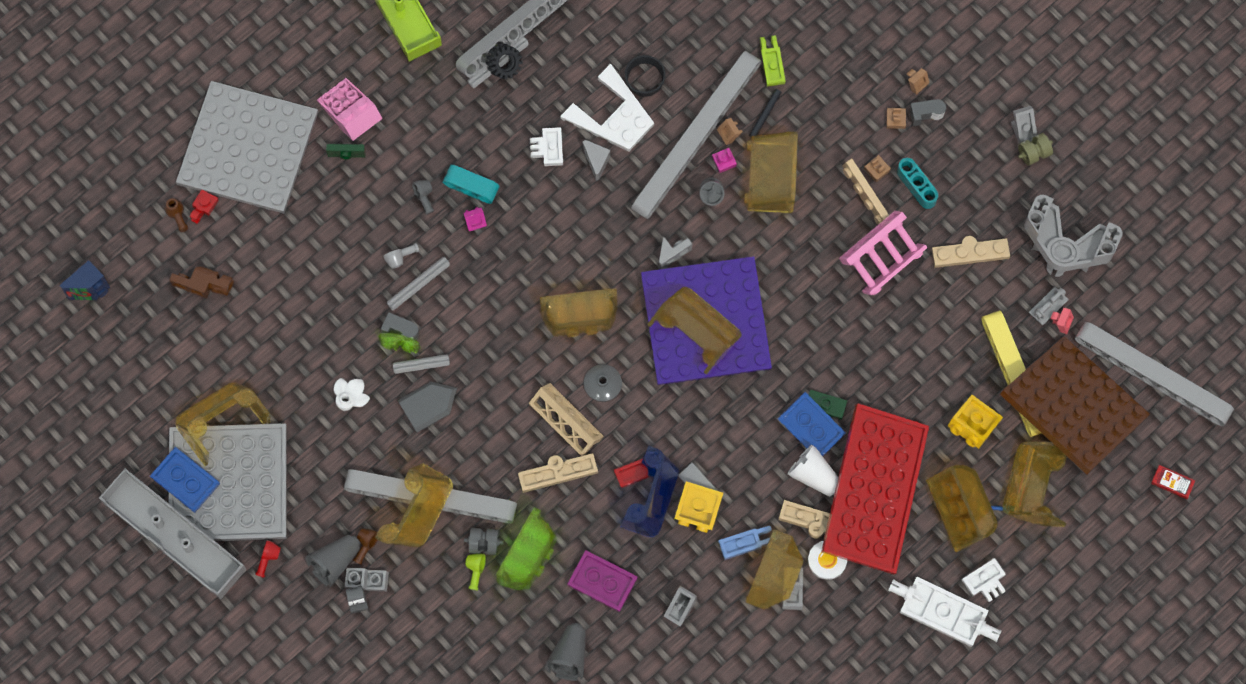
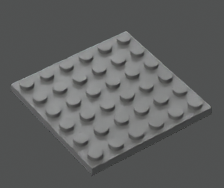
(247, 147)
(252, 480)

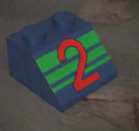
(85, 284)

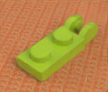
(772, 62)

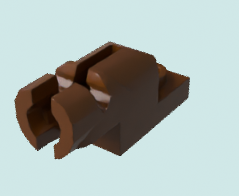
(202, 282)

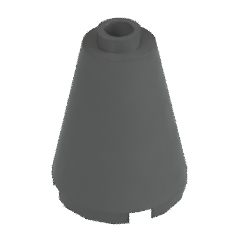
(333, 559)
(569, 654)

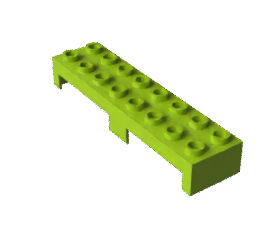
(410, 26)

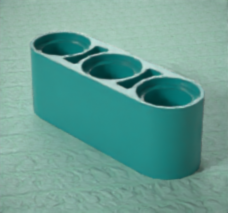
(916, 174)
(471, 184)

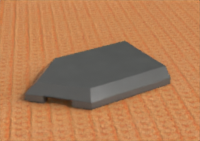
(428, 404)

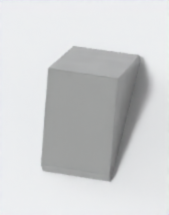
(597, 157)
(680, 606)

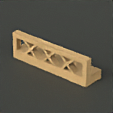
(567, 416)

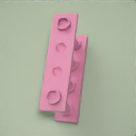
(866, 245)

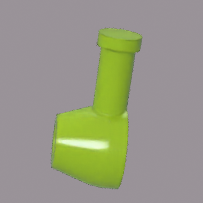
(476, 563)

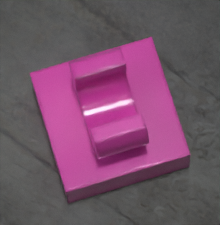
(724, 160)
(475, 219)

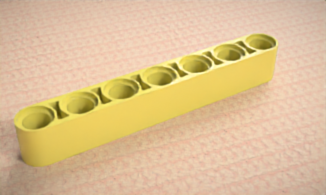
(1006, 354)

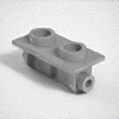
(1050, 303)

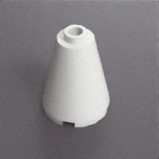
(814, 472)

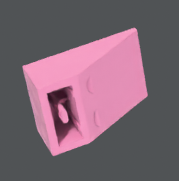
(350, 109)

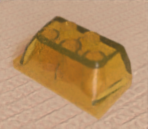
(579, 312)
(962, 506)

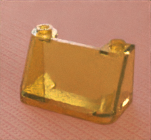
(772, 172)
(430, 495)

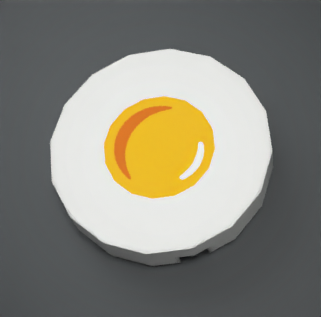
(825, 565)

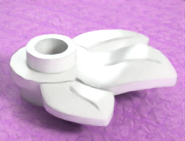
(352, 392)

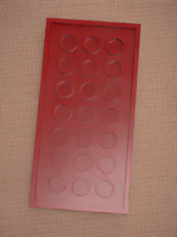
(875, 489)

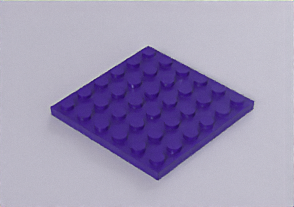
(734, 293)

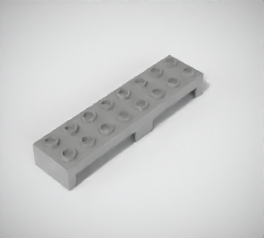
(172, 533)

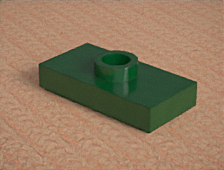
(346, 151)
(831, 405)

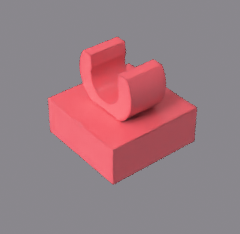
(1063, 320)

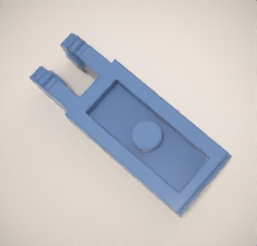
(743, 542)

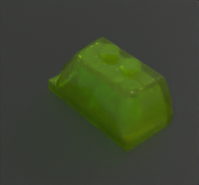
(527, 553)

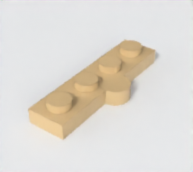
(865, 191)
(970, 252)
(557, 472)
(806, 517)

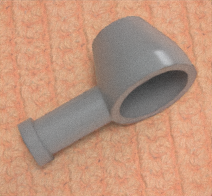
(395, 258)

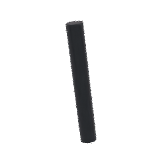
(765, 113)

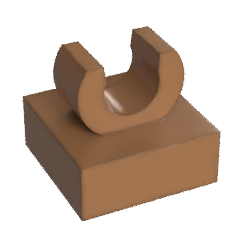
(918, 80)
(896, 118)
(729, 131)
(877, 168)

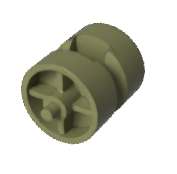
(1038, 147)

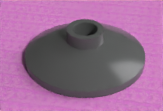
(599, 391)

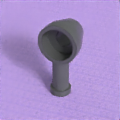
(422, 189)

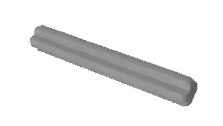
(484, 74)
(418, 283)

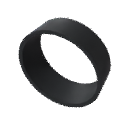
(645, 59)

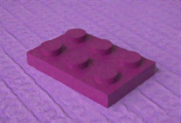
(602, 581)

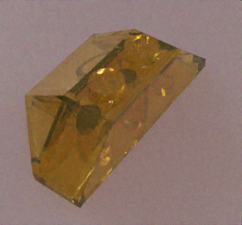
(776, 572)

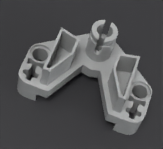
(1062, 252)

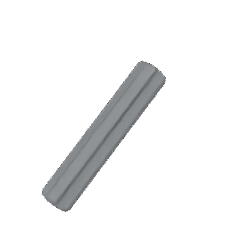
(420, 364)

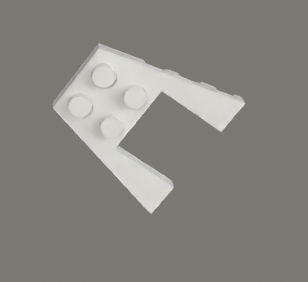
(625, 125)

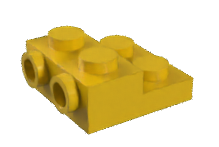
(974, 422)
(698, 507)

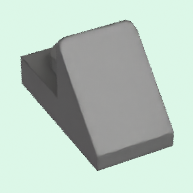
(1024, 124)
(669, 255)

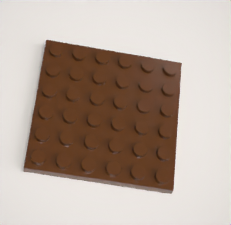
(1075, 404)

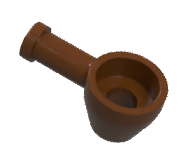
(176, 212)
(368, 541)

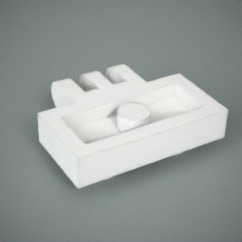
(548, 147)
(985, 580)

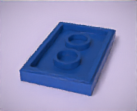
(811, 424)
(185, 479)

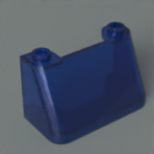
(649, 518)

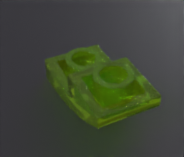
(393, 341)

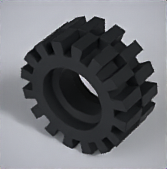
(513, 65)

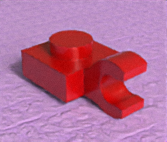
(203, 205)

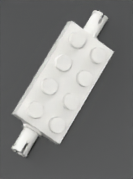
(944, 611)

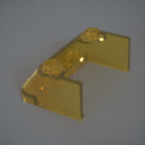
(699, 323)
(192, 421)
(1029, 483)

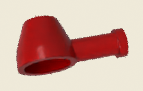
(270, 552)

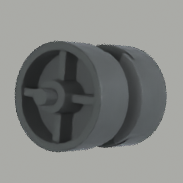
(711, 191)
(483, 541)

